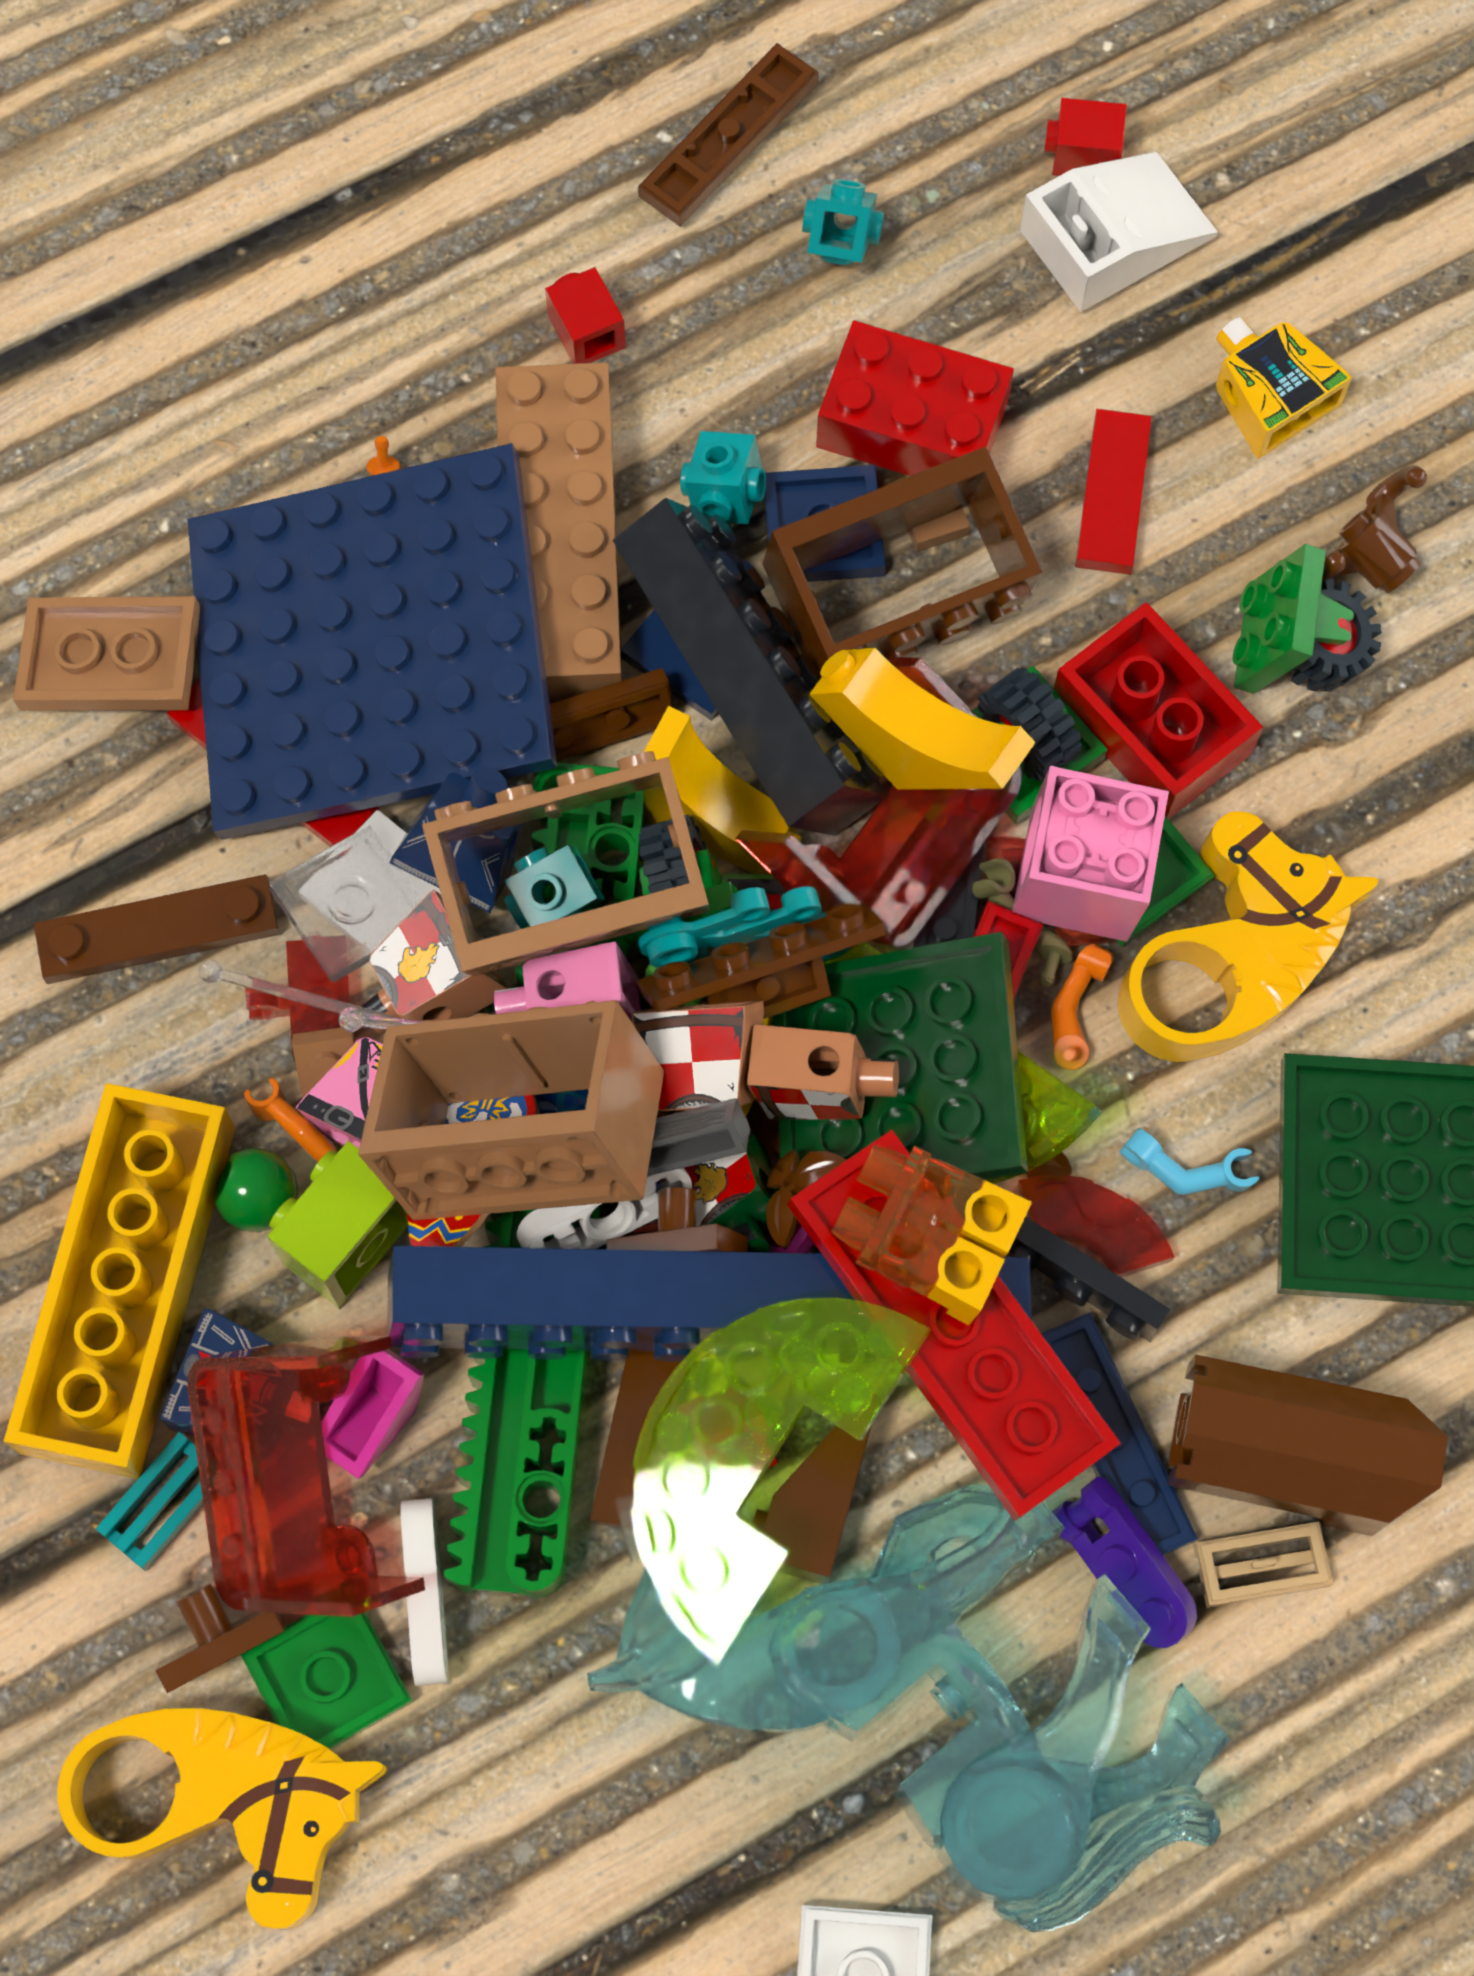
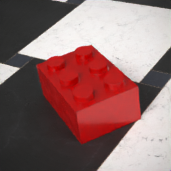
(909, 402)
(1158, 708)

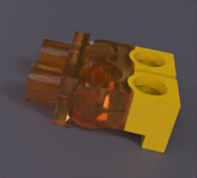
(936, 1229)

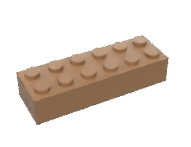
(565, 449)

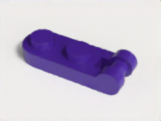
(1128, 1561)

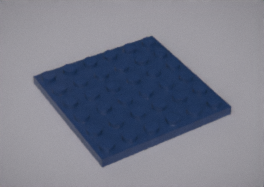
(369, 642)

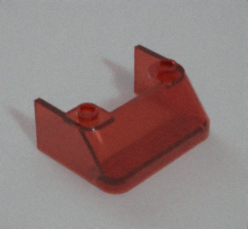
(906, 849)
(271, 1485)

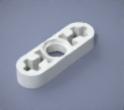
(595, 1232)
(425, 1608)

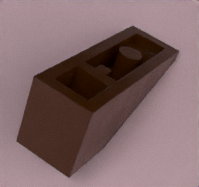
(814, 1506)

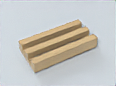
(1211, 1574)

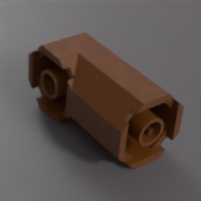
(1303, 1446)

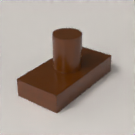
(679, 1231)
(214, 1636)

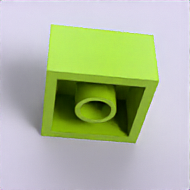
(337, 1225)

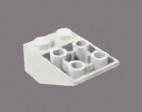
(1112, 225)

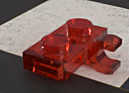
(304, 975)

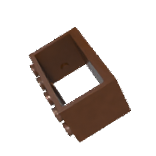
(886, 512)

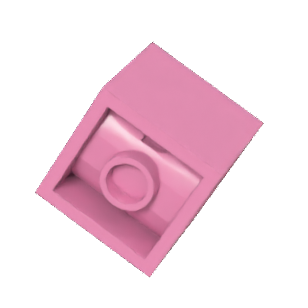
(1090, 853)

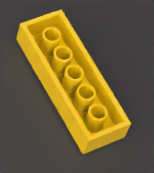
(121, 1282)

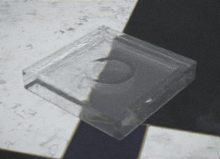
(345, 901)

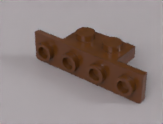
(777, 969)

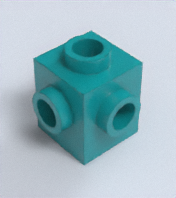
(830, 237)
(724, 476)
(569, 874)

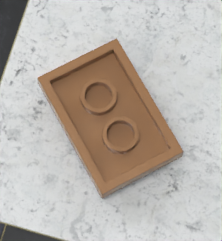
(107, 653)

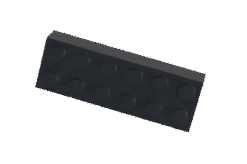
(749, 666)

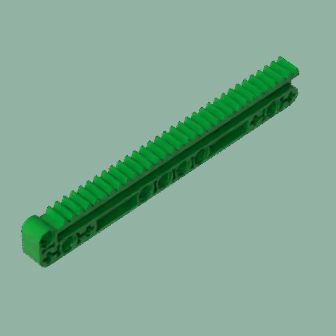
(517, 1393)

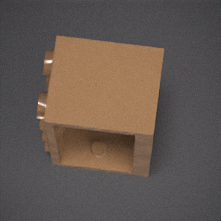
(578, 930)
(513, 1160)

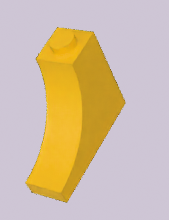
(913, 733)
(709, 794)

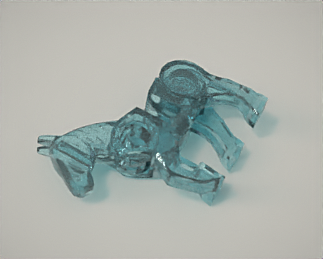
(1005, 1807)

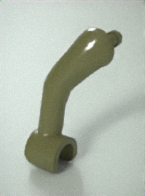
(996, 888)

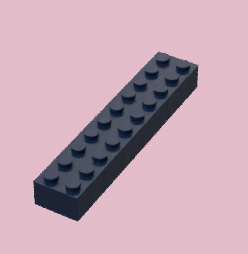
(598, 1297)

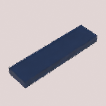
(1134, 1464)

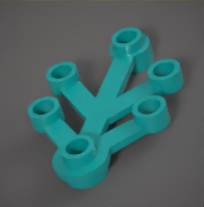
(744, 922)

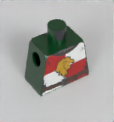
(735, 1193)

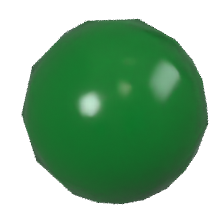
(254, 1188)

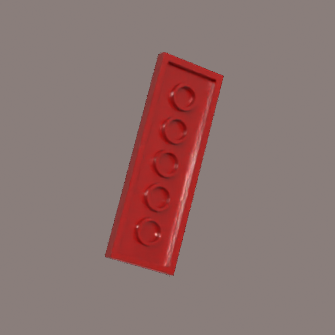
(987, 1381)

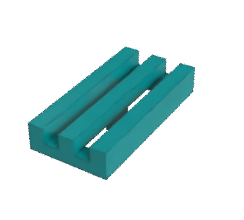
(140, 1490)

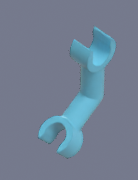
(1147, 1154)

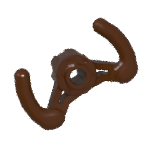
(1373, 539)

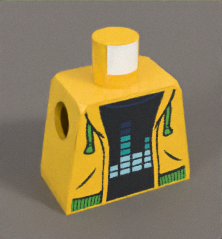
(1276, 383)

